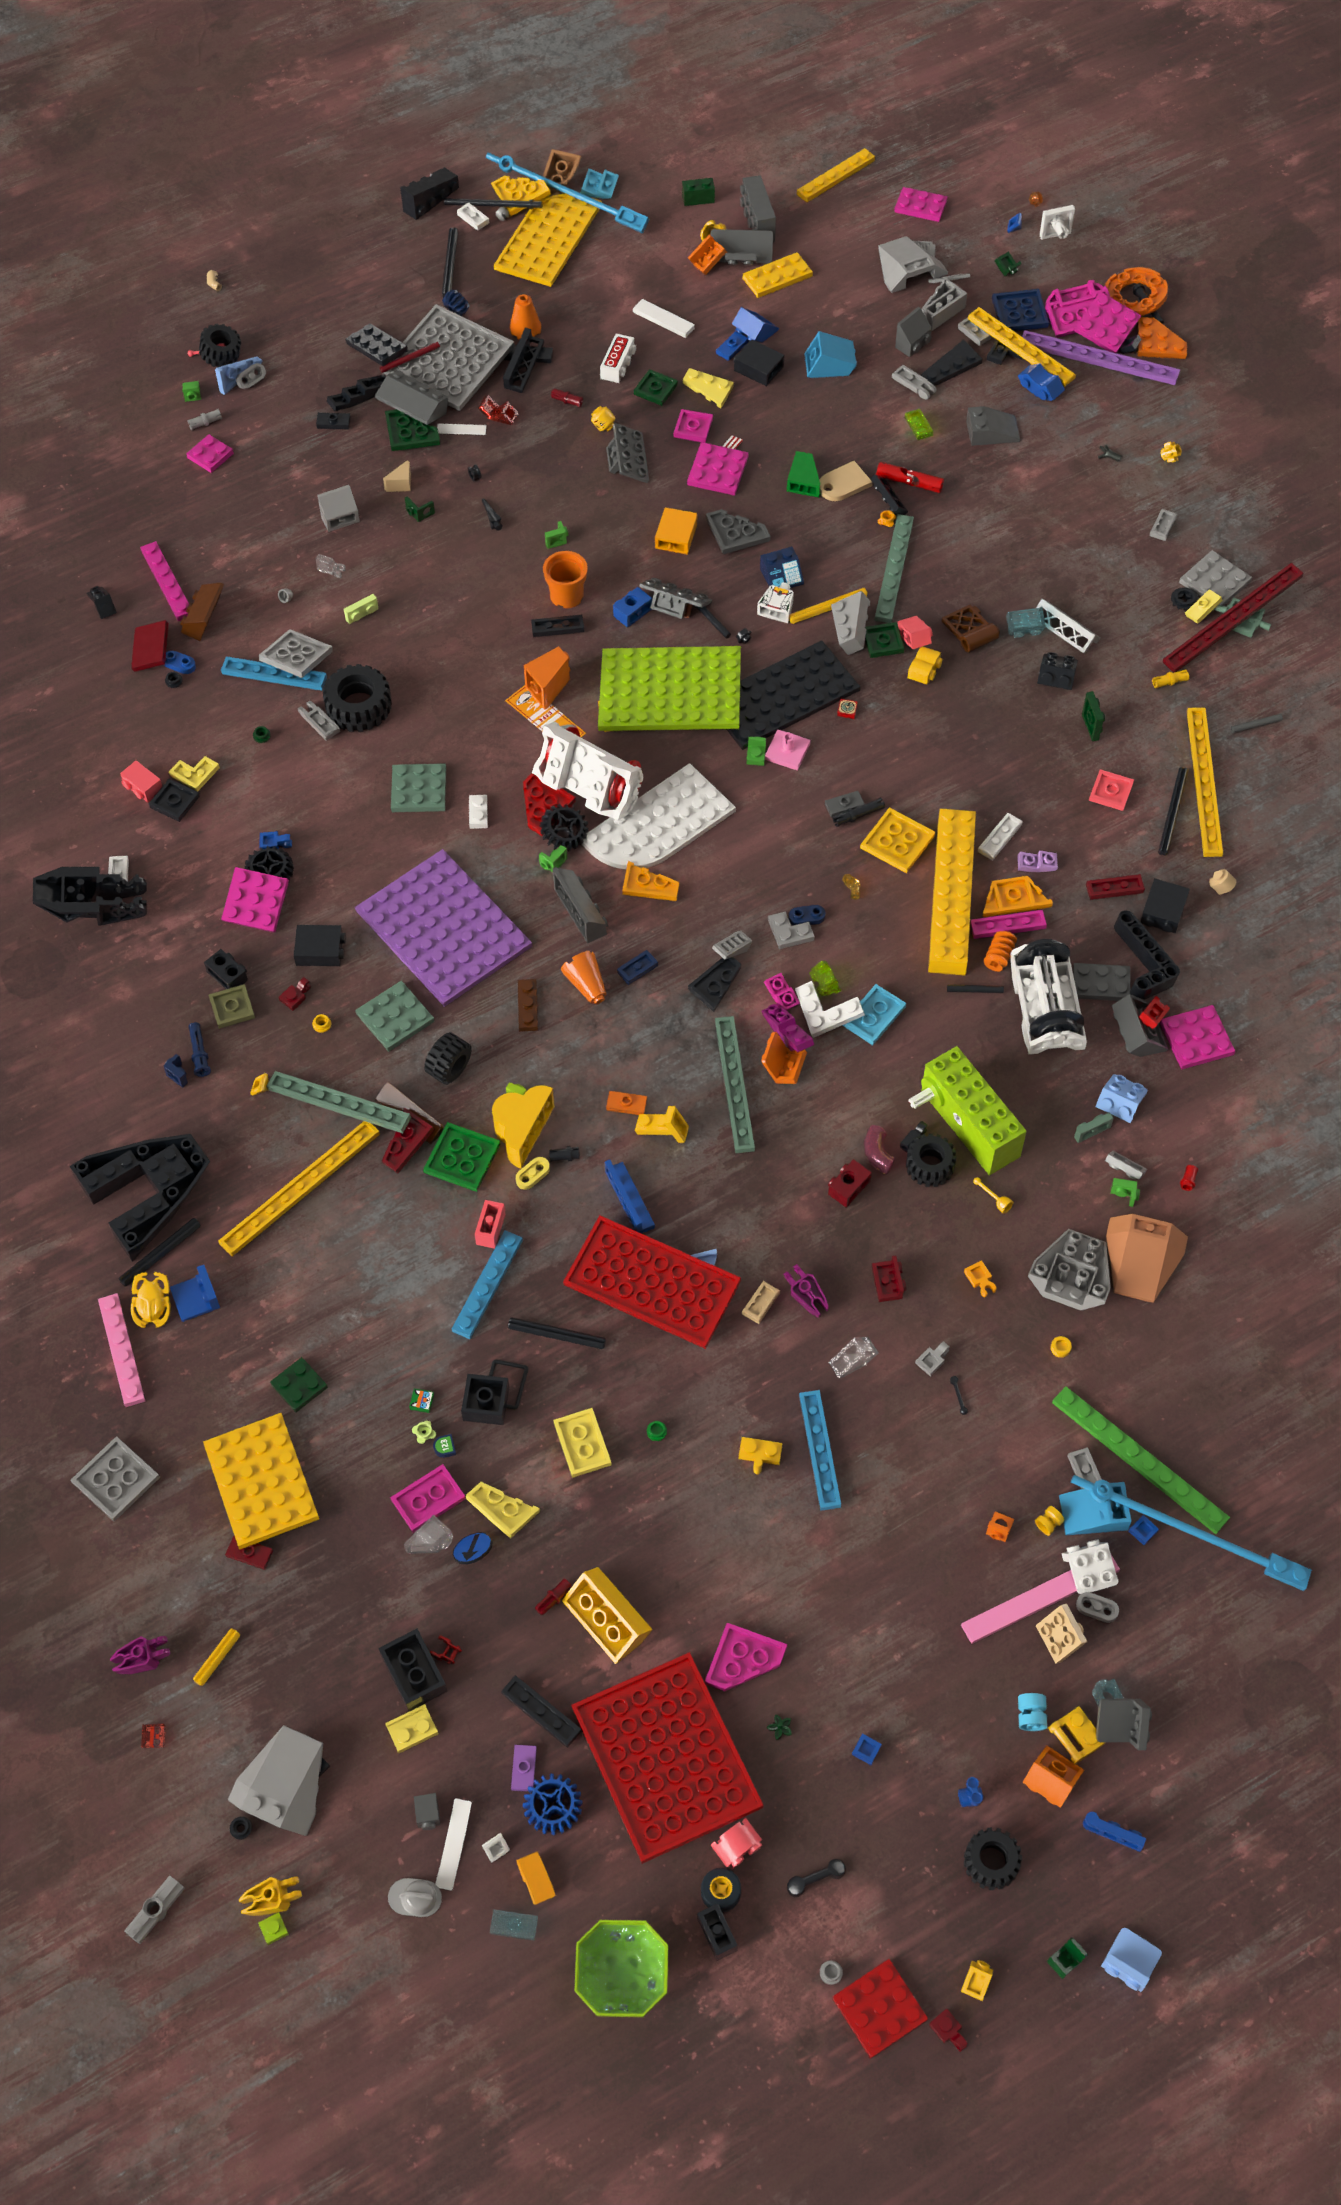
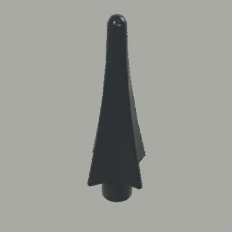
(494, 518)

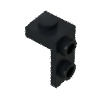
(102, 601)

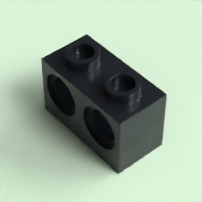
(224, 972)

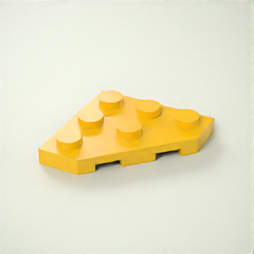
(519, 190)

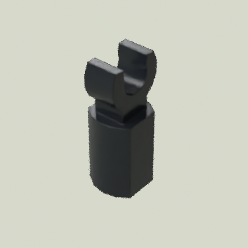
(913, 1134)

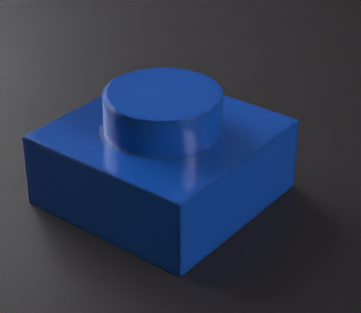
(1143, 1530)
(866, 1749)

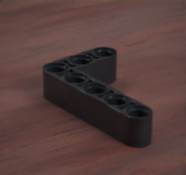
(1161, 967)

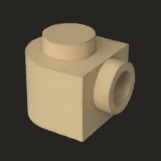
(1222, 881)

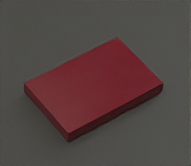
(150, 645)

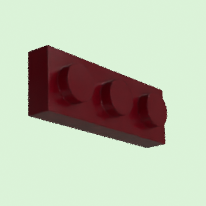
(1115, 887)

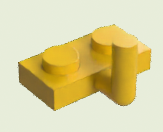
(760, 1452)

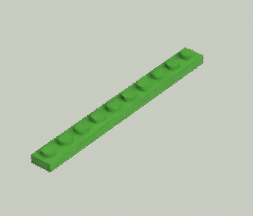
(1141, 1460)

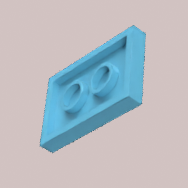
(880, 1012)

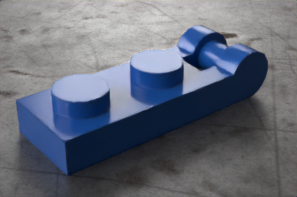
(1112, 1831)

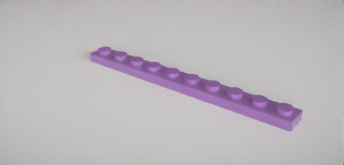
(1103, 358)

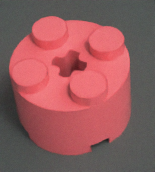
(736, 1843)

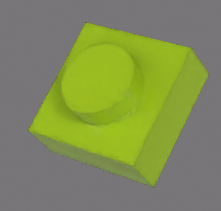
(515, 1088)
(273, 1928)

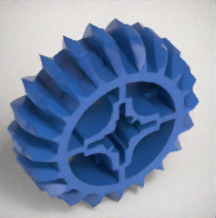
(562, 1787)

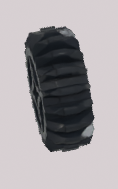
(564, 818)
(277, 859)

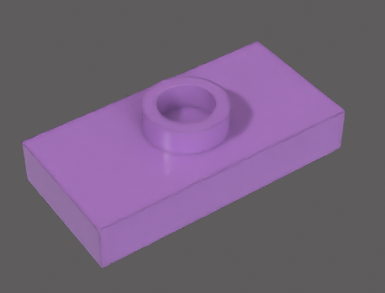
(523, 1767)

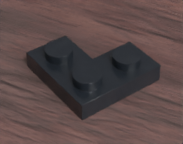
(999, 352)

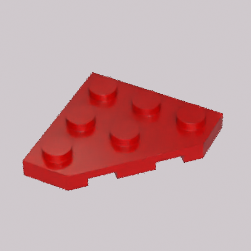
(540, 798)

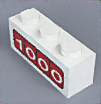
(617, 358)

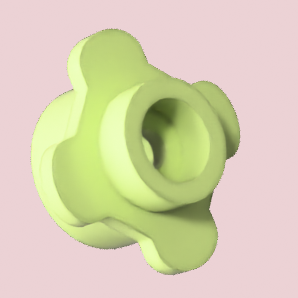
(424, 1426)

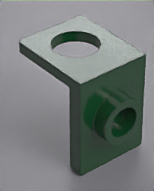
(417, 512)

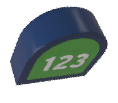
(444, 1446)

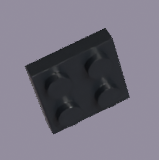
(174, 800)

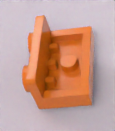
(707, 255)

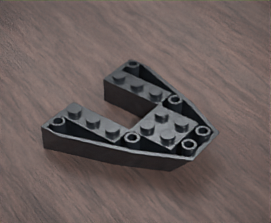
(171, 1167)

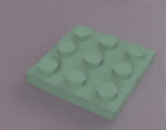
(418, 787)
(394, 1016)

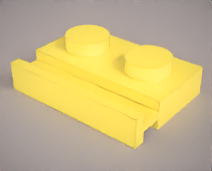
(411, 1728)

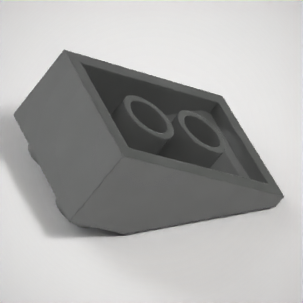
(991, 426)

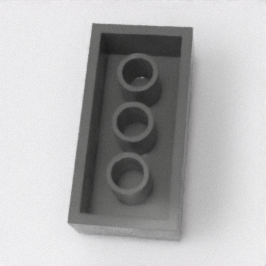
(757, 205)

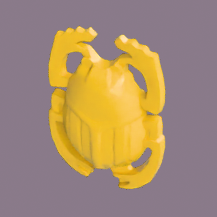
(150, 1300)

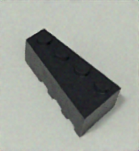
(428, 192)

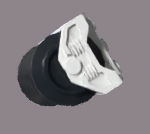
(1049, 1022)

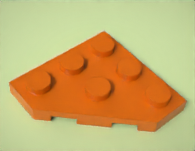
(1159, 340)

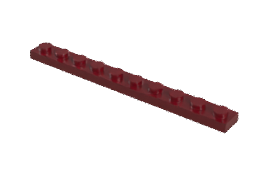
(1233, 617)

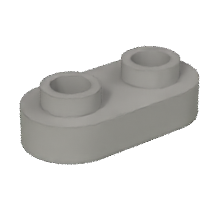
(250, 377)
(1097, 1607)

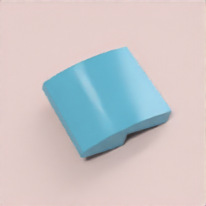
(599, 184)

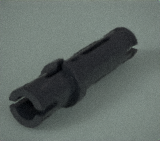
(853, 814)

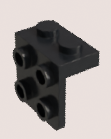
(1057, 671)

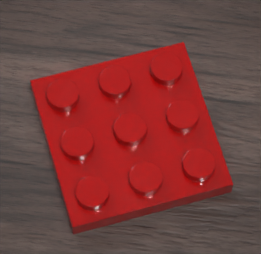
(880, 2008)

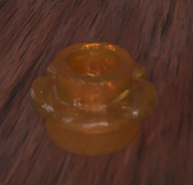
(1036, 198)

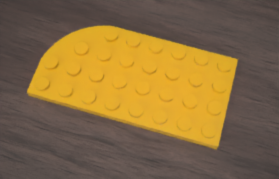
(546, 239)

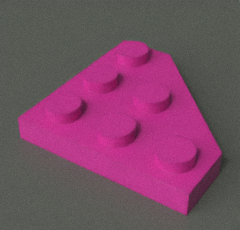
(743, 1657)

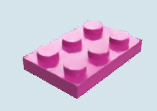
(921, 204)
(427, 1497)

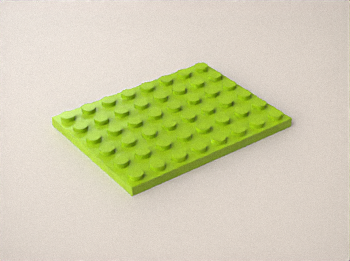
(670, 688)

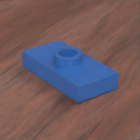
(732, 346)

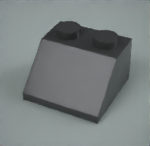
(913, 332)

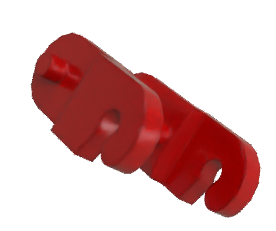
(449, 1645)

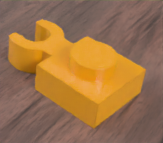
(980, 1276)

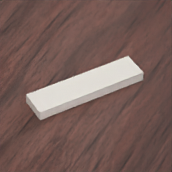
(663, 318)

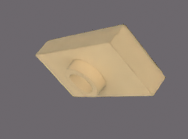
(761, 1302)

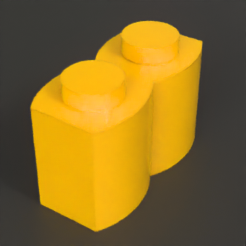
(924, 665)

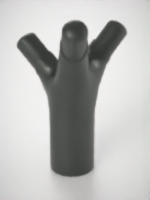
(1110, 454)

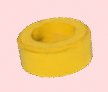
(1061, 1346)

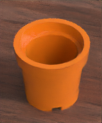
(565, 577)

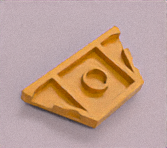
(1014, 896)

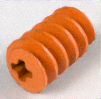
(1000, 950)

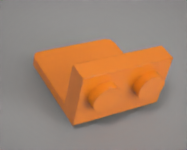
(781, 1062)

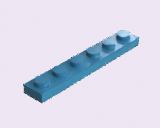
(268, 673)
(487, 1284)
(820, 1450)

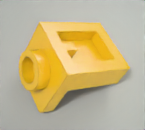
(977, 1979)

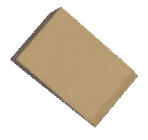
(398, 479)

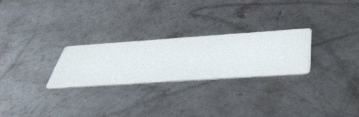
(461, 429)

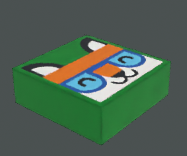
(421, 1400)

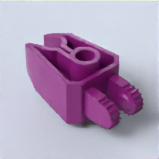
(806, 1291)
(139, 1655)

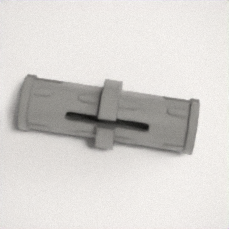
(204, 419)

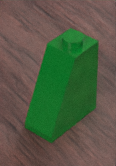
(803, 475)

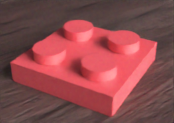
(1111, 790)

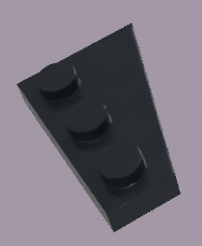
(715, 982)

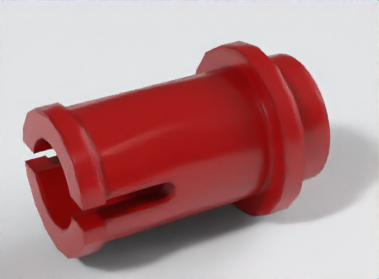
(1188, 1180)

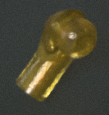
(853, 884)

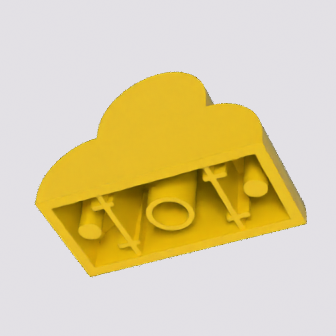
(520, 1120)

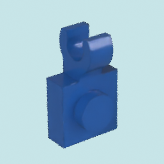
(273, 839)

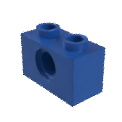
(632, 607)

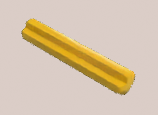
(216, 1657)

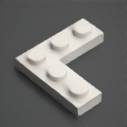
(824, 1021)

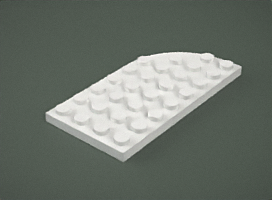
(660, 822)

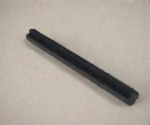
(450, 259)
(1173, 811)

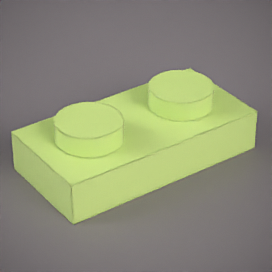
(361, 609)

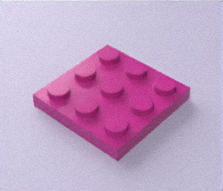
(1107, 323)
(717, 468)
(255, 899)
(1197, 1037)

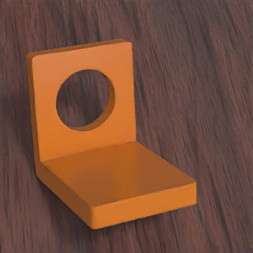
(998, 1531)

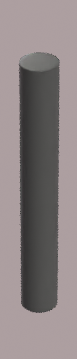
(1256, 723)

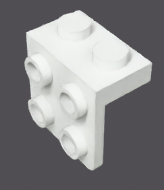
(1091, 1566)

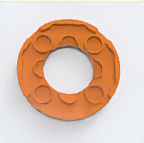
(1144, 276)

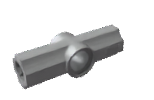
(144, 1921)

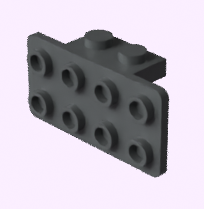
(745, 246)

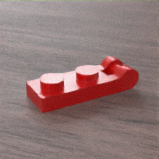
(1154, 1012)

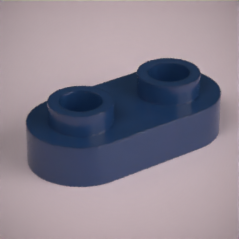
(807, 915)

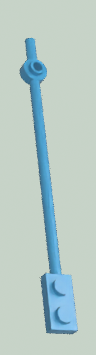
(623, 216)
(1276, 1566)

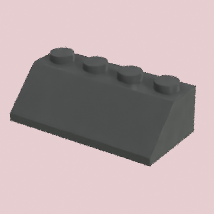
(412, 397)
(579, 904)

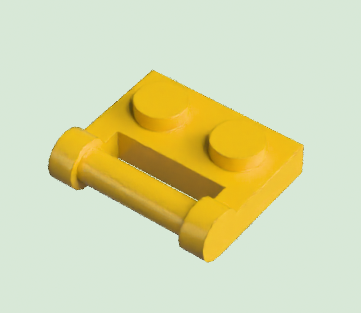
(1081, 1730)

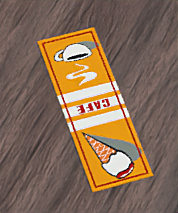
(534, 712)

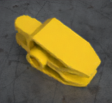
(270, 1896)

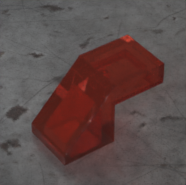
(504, 413)

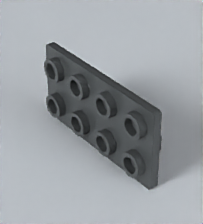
(627, 453)
(672, 600)

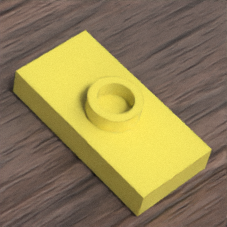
(1203, 606)

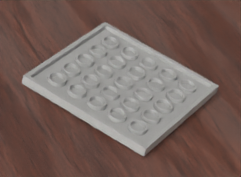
(464, 358)

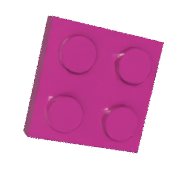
(693, 425)
(210, 453)

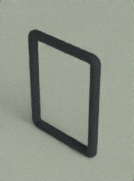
(522, 1381)

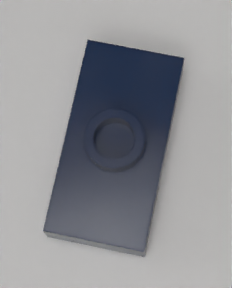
(637, 967)

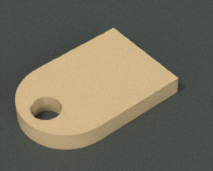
(844, 482)

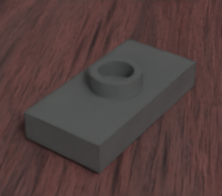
(841, 803)

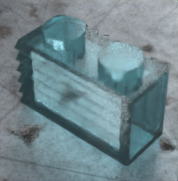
(1025, 622)

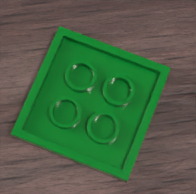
(462, 1156)

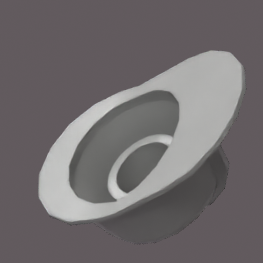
(414, 1897)

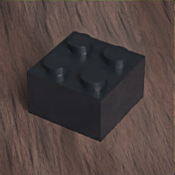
(485, 1399)

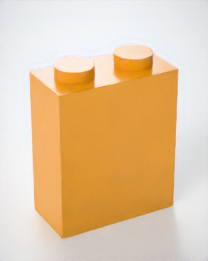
(676, 530)

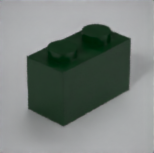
(698, 191)

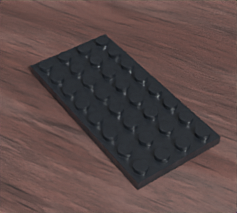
(791, 692)

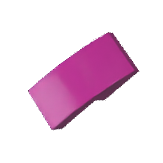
(781, 992)

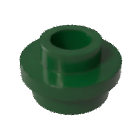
(258, 732)

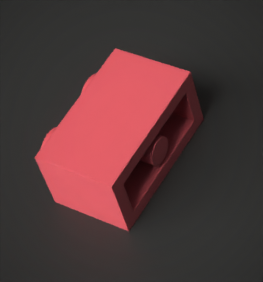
(915, 632)
(141, 781)
(490, 1224)

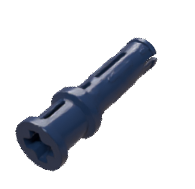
(199, 1056)

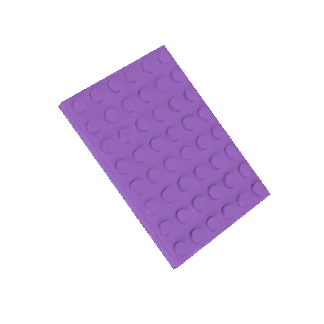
(443, 927)

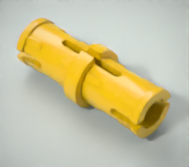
(1170, 678)

